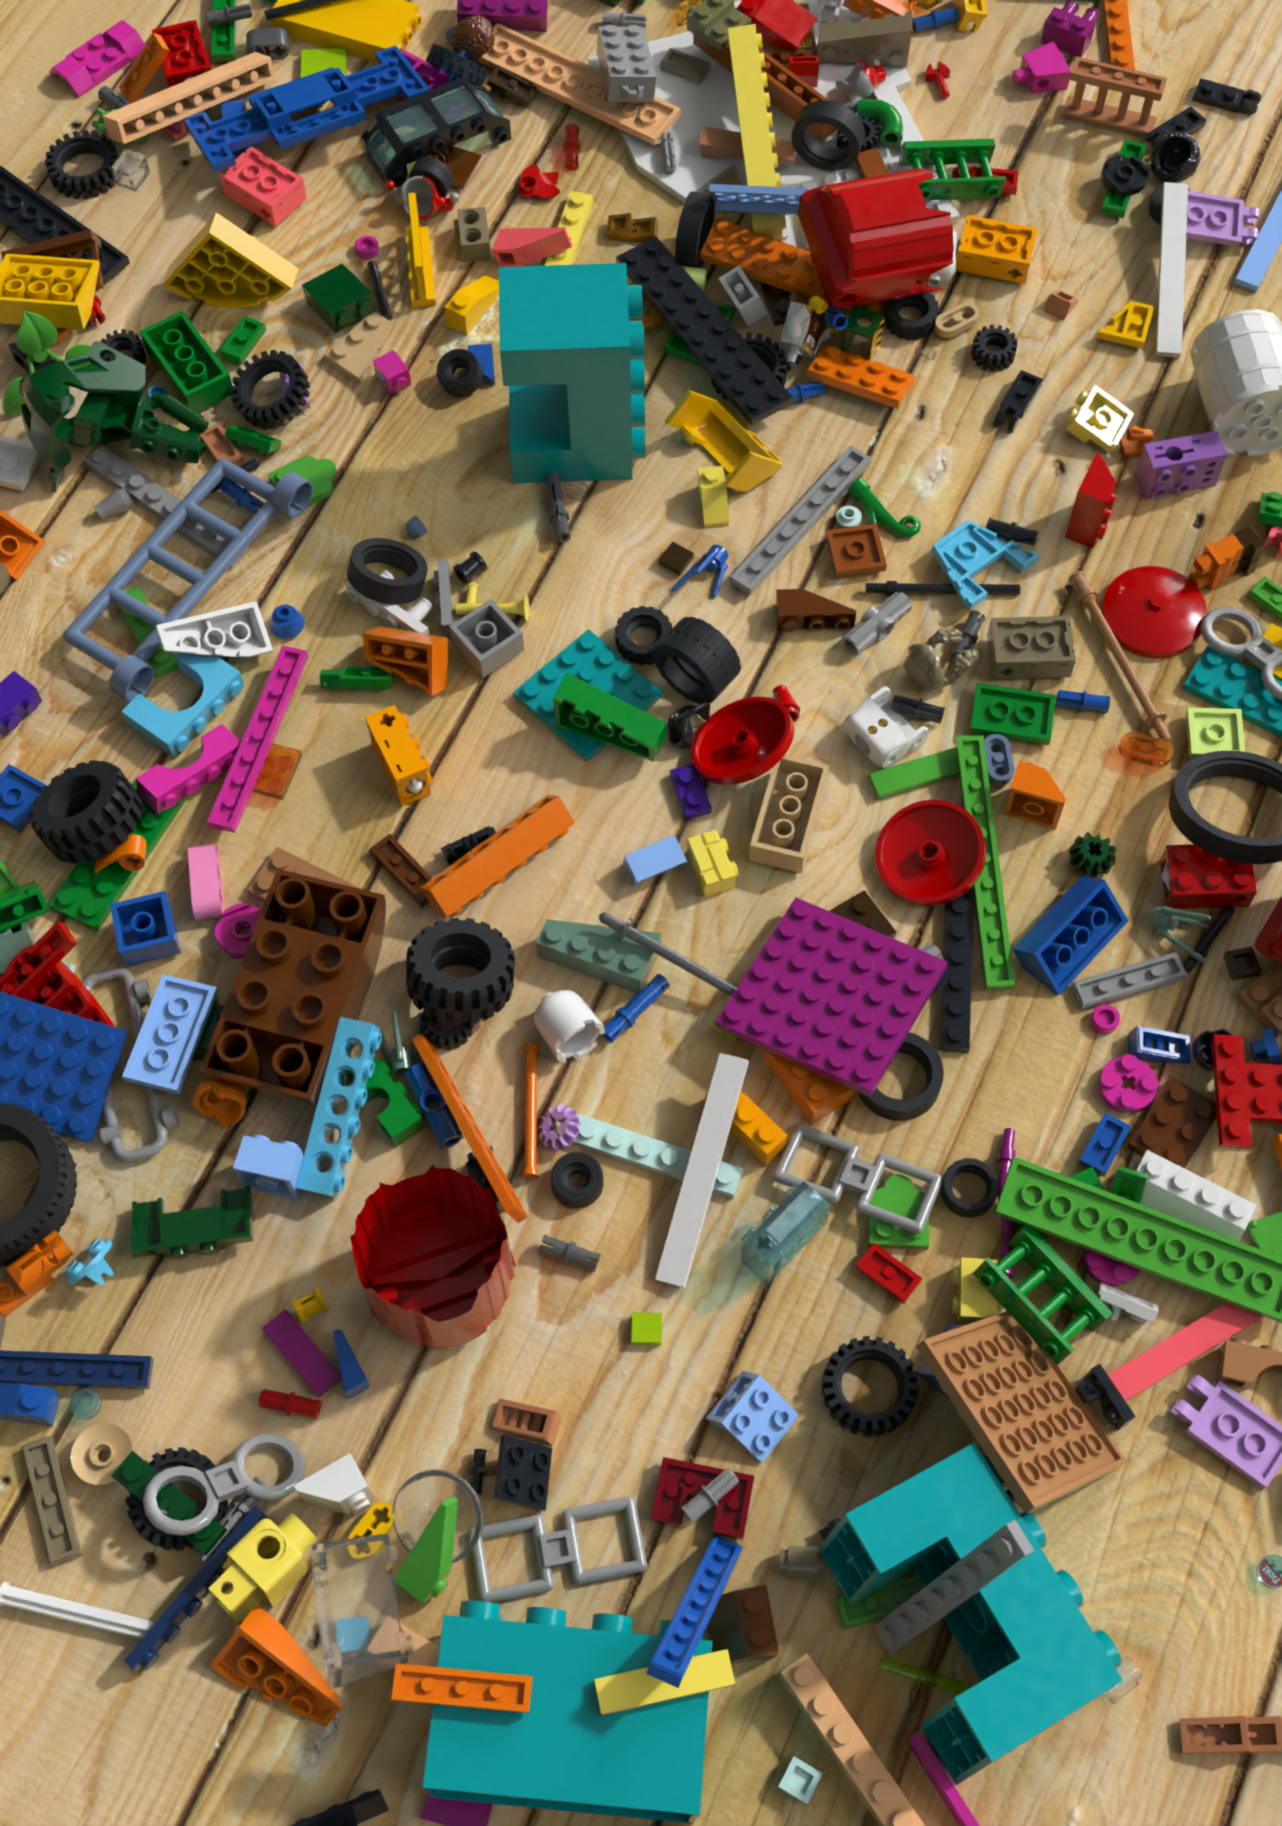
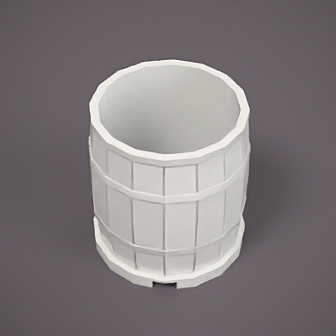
(1241, 380)

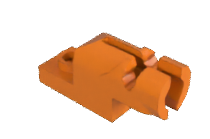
(32, 1272)

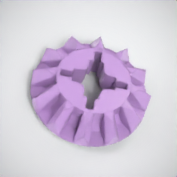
(568, 1129)

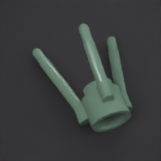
(1168, 918)
(401, 1058)

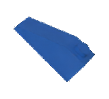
(28, 1403)

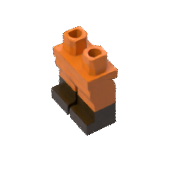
(1227, 558)

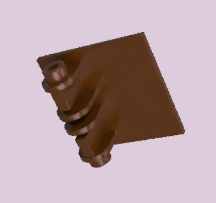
(459, 162)

